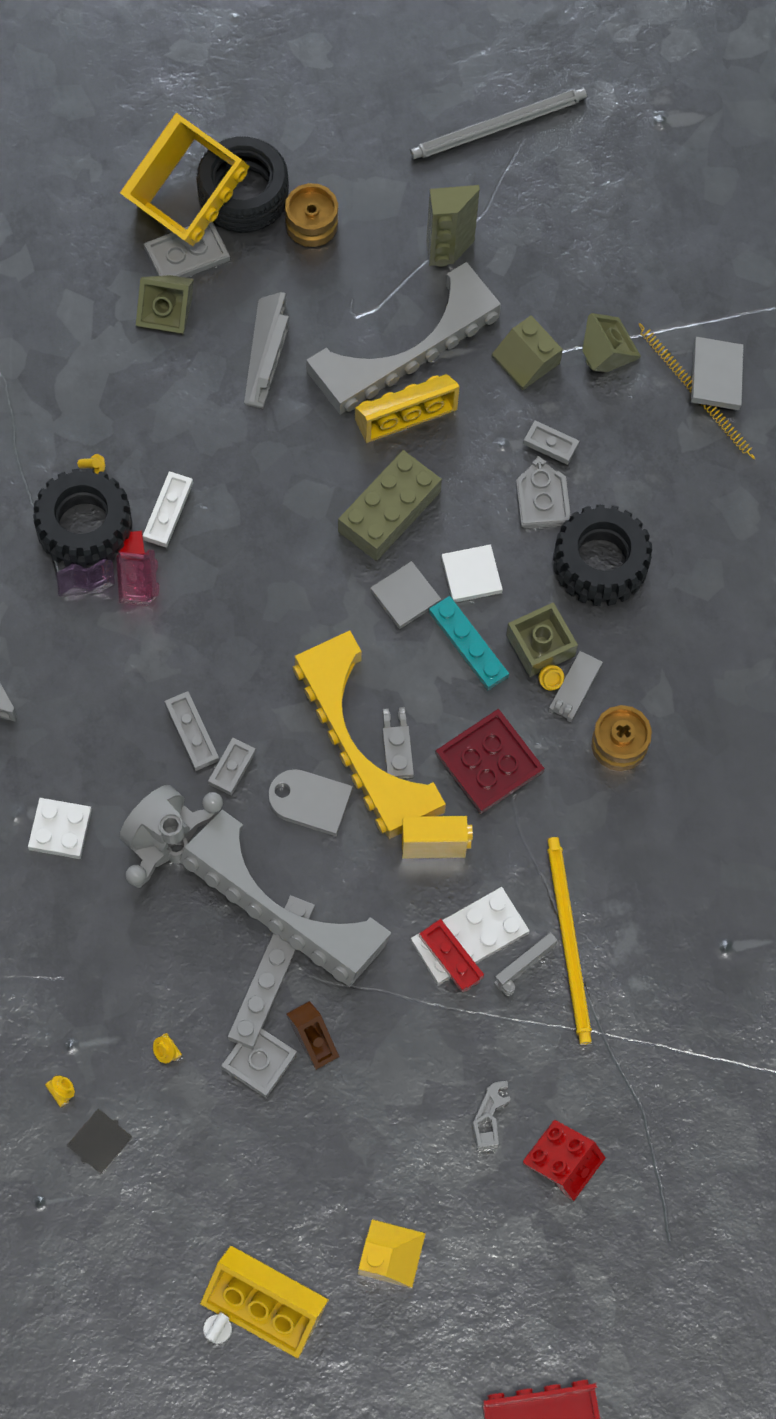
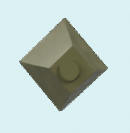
(164, 302)
(607, 343)

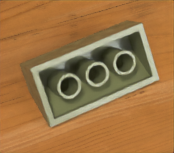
(451, 223)

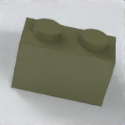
(527, 353)

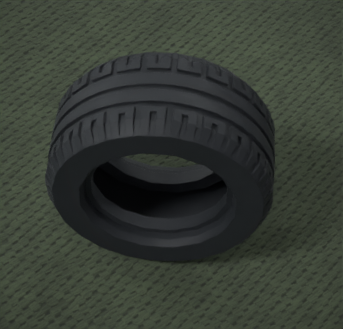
(256, 211)

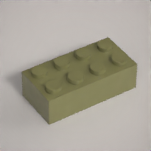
(389, 505)

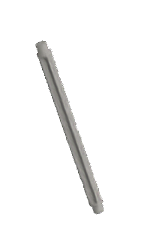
(498, 123)

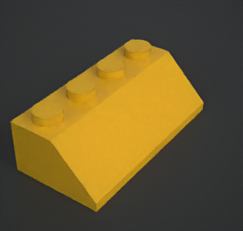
(407, 407)
(264, 1301)

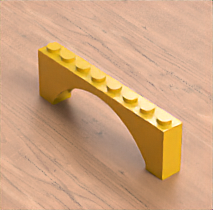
(325, 674)

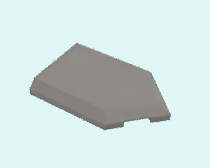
(542, 496)

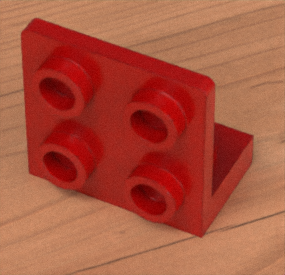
(565, 1158)

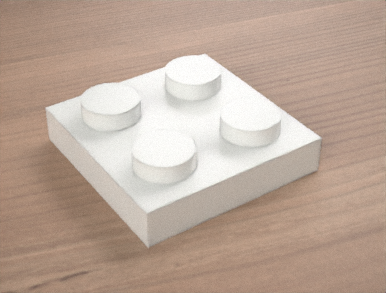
(60, 828)

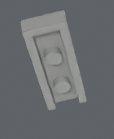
(575, 686)
(523, 963)

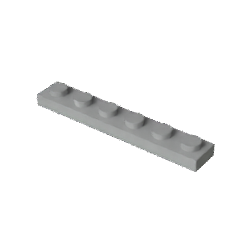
(266, 982)

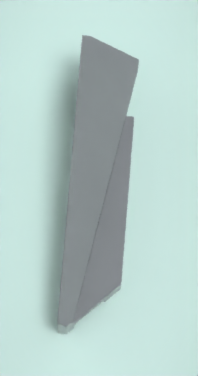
(267, 345)

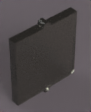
(99, 1141)

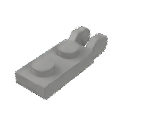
(397, 746)

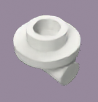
(217, 1328)

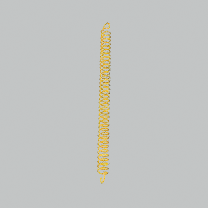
(690, 382)

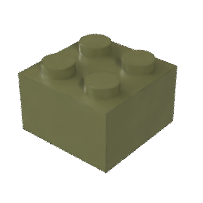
(541, 639)

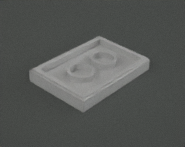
(178, 258)
(717, 373)

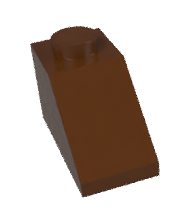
(313, 1034)

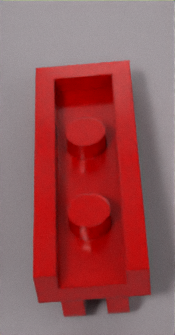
(451, 955)

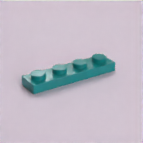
(468, 643)

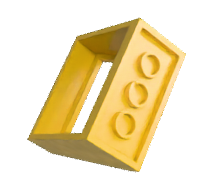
(160, 163)

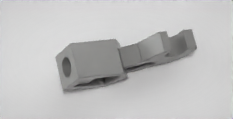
(491, 1102)

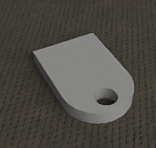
(311, 801)

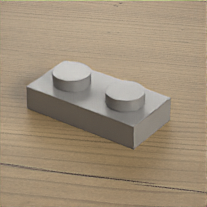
(551, 442)
(231, 766)

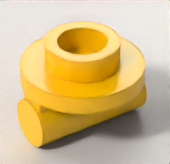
(95, 462)
(165, 1049)
(61, 1089)

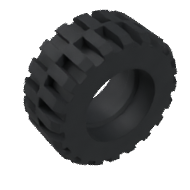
(77, 489)
(602, 525)

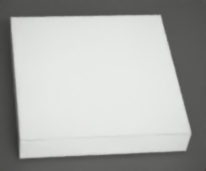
(471, 573)

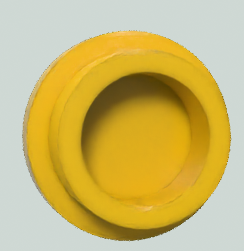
(551, 677)

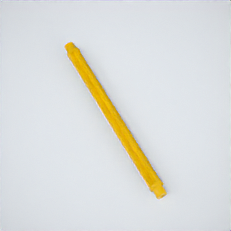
(569, 941)

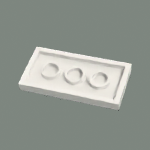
(480, 929)

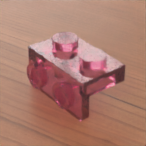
(137, 578)

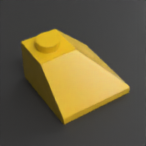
(391, 1253)

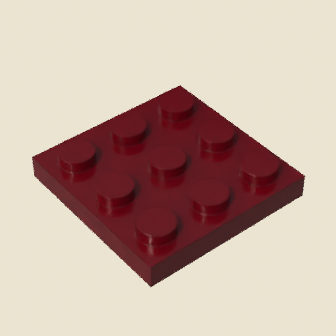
(489, 761)

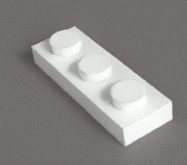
(167, 509)

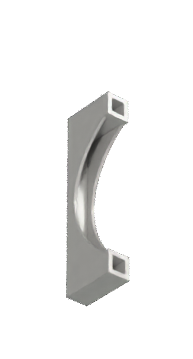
(351, 380)
(338, 948)

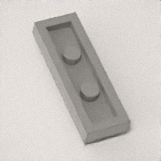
(191, 731)

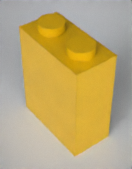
(436, 837)

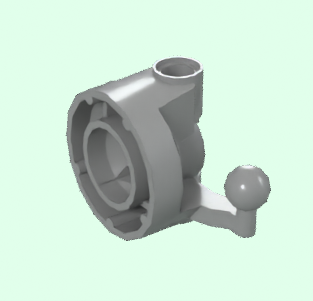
(159, 825)

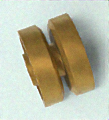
(311, 215)
(621, 738)

